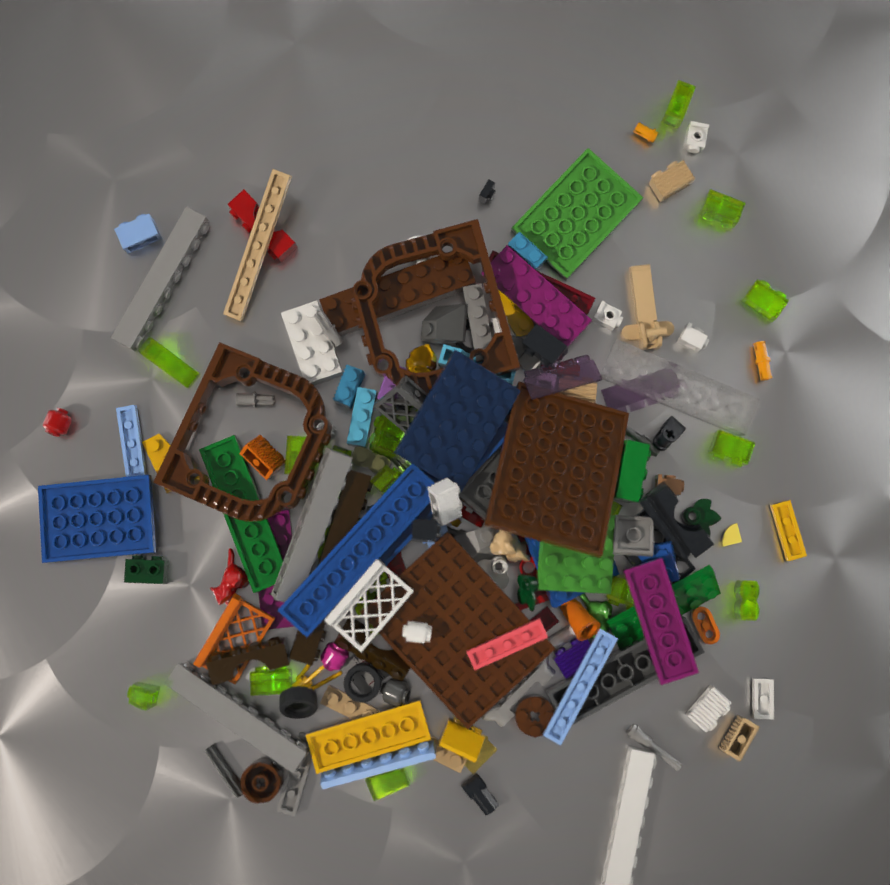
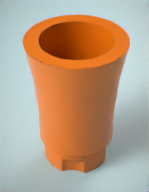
(580, 619)

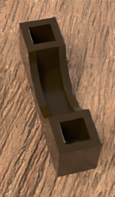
(271, 653)
(381, 659)

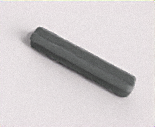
(224, 770)

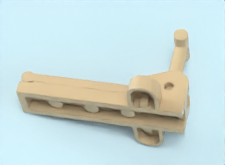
(647, 328)

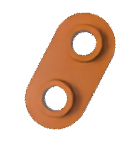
(705, 624)

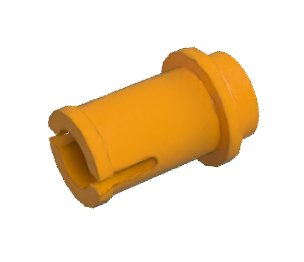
(646, 132)

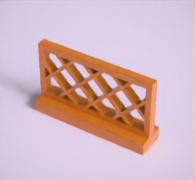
(222, 627)

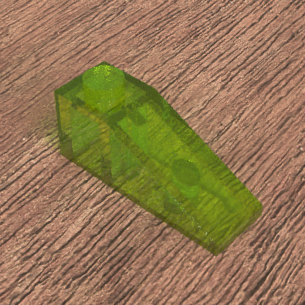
(168, 361)

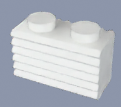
(445, 501)
(709, 708)

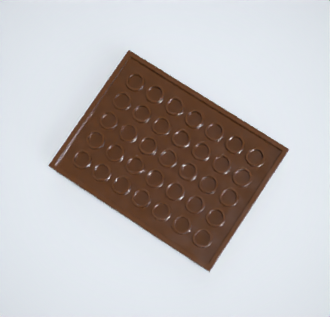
(558, 471)

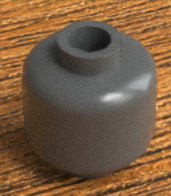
(395, 692)

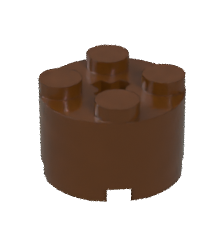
(535, 703)
(250, 780)

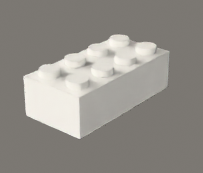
(311, 347)

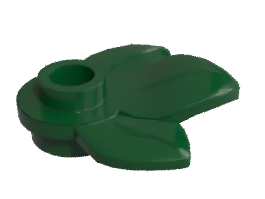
(703, 515)
(525, 592)

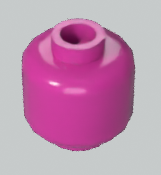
(333, 657)

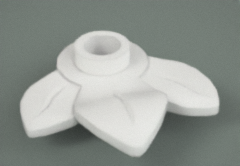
(499, 575)

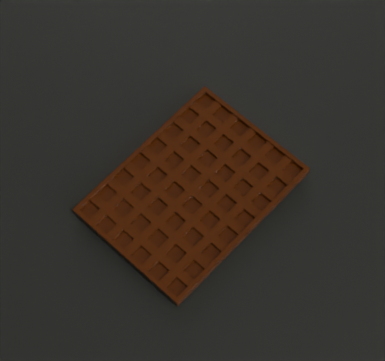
(463, 612)

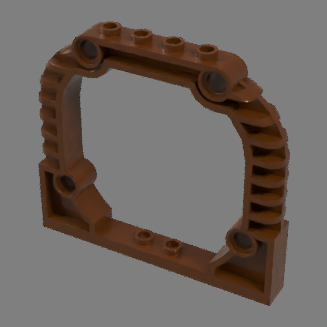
(466, 243)
(225, 368)

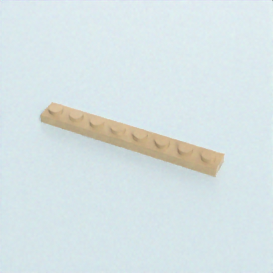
(257, 245)
(340, 702)

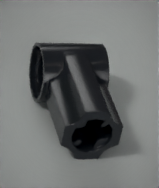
(477, 790)

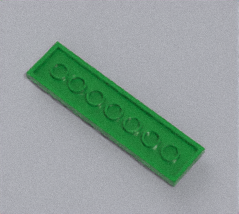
(253, 540)

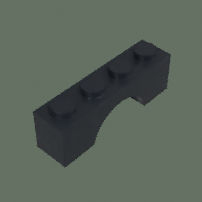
(692, 536)

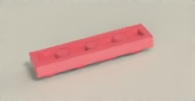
(507, 644)

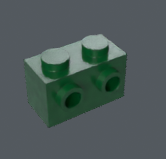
(146, 571)

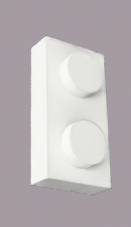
(762, 698)

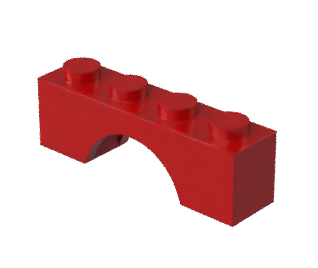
(246, 209)

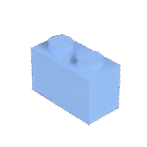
(138, 233)

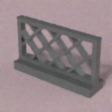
(412, 395)

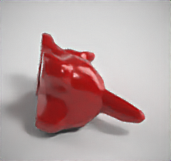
(233, 578)

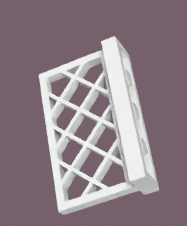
(356, 593)

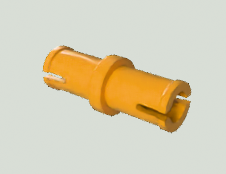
(762, 360)

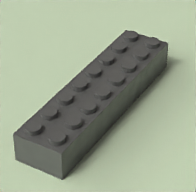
(621, 674)

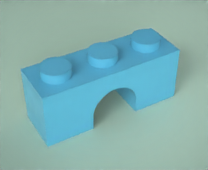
(361, 417)

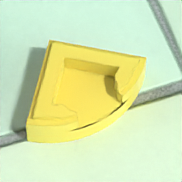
(731, 535)

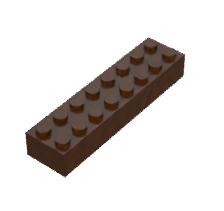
(402, 292)

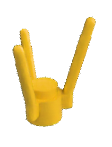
(306, 681)

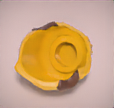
(421, 359)

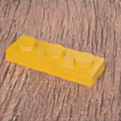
(788, 530)

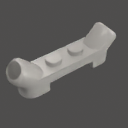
(501, 711)

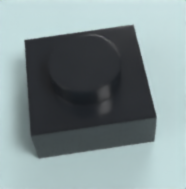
(487, 192)

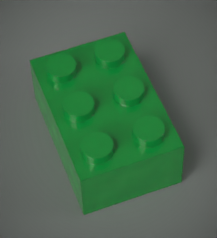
(632, 471)

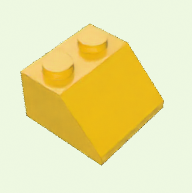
(462, 740)

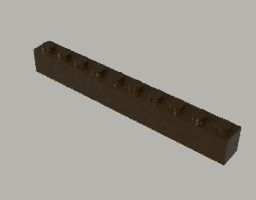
(345, 517)

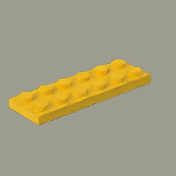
(368, 736)

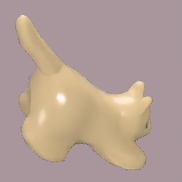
(509, 544)

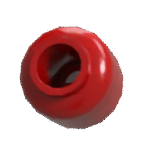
(57, 422)

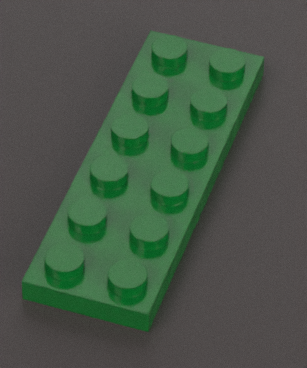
(689, 594)

